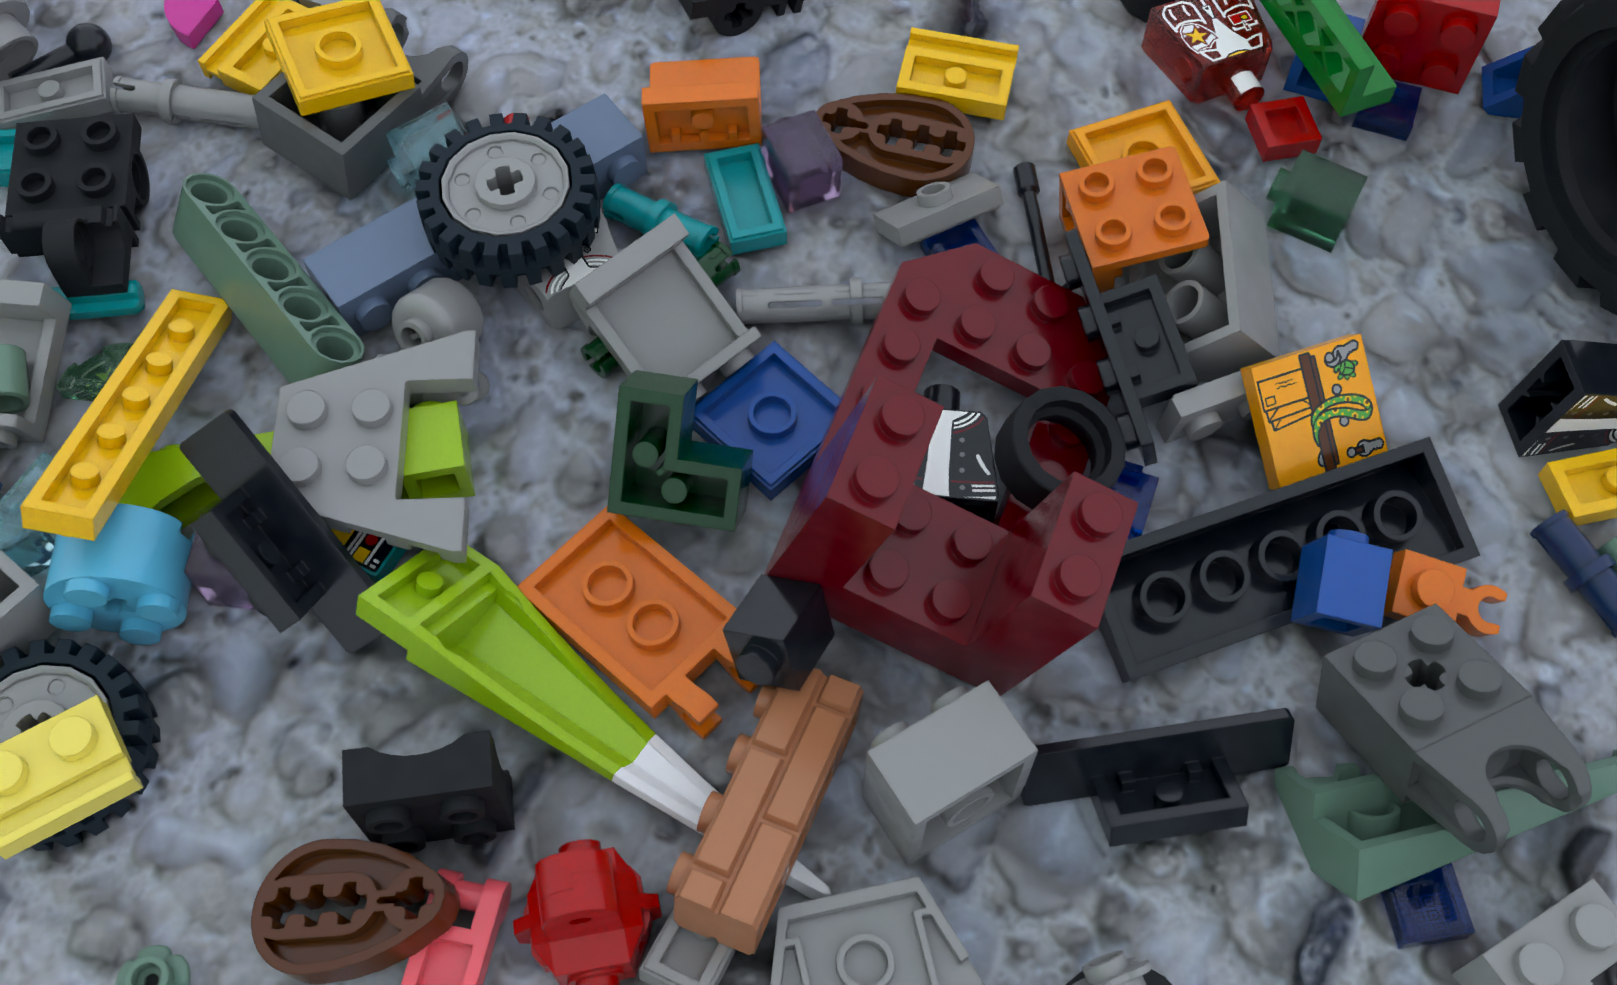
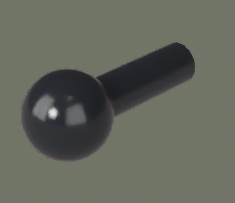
(82, 43)

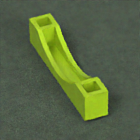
(434, 467)

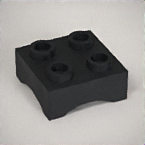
(429, 795)

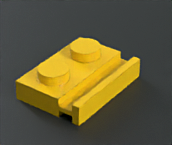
(244, 52)
(959, 70)

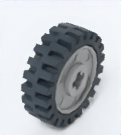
(508, 199)
(61, 677)

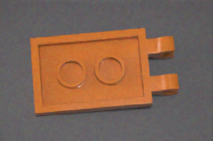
(637, 617)

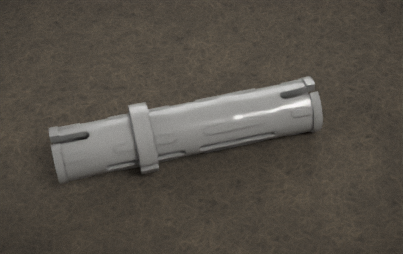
(180, 102)
(754, 308)

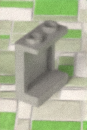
(663, 310)
(37, 322)

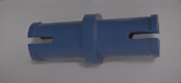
(1582, 565)

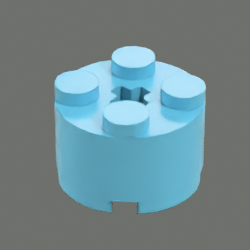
(124, 579)

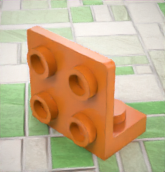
(703, 104)
(1131, 212)

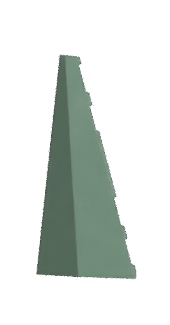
(1371, 841)

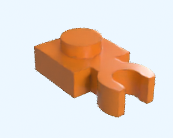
(1422, 581)

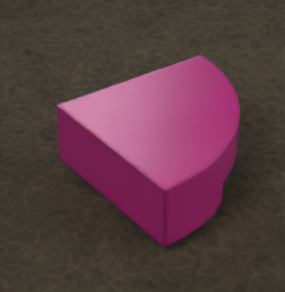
(192, 18)

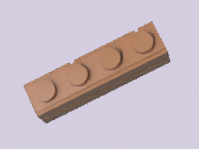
(765, 810)

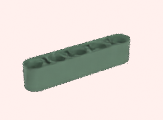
(262, 281)

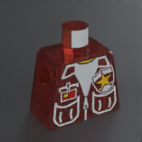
(1210, 48)

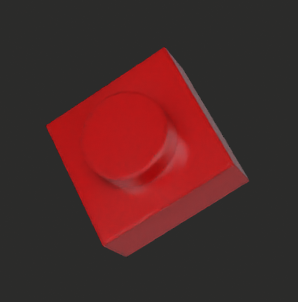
(1283, 128)

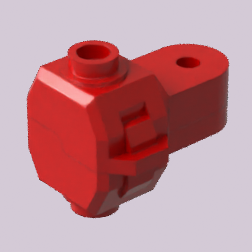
(587, 915)

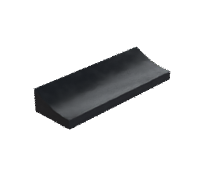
(1239, 565)

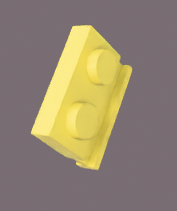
(61, 774)

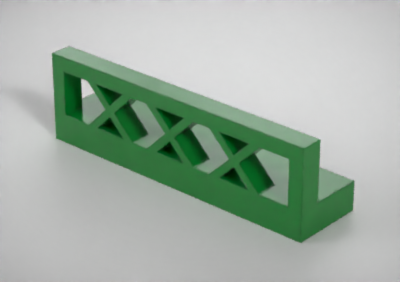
(1333, 53)

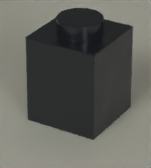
(779, 632)

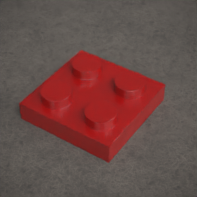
(1429, 39)

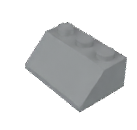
(1223, 290)

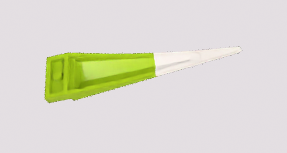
(498, 649)

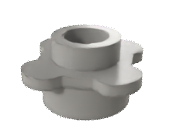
(1114, 970)

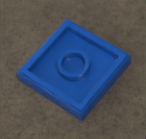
(771, 409)

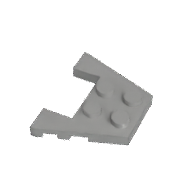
(347, 440)
(870, 938)

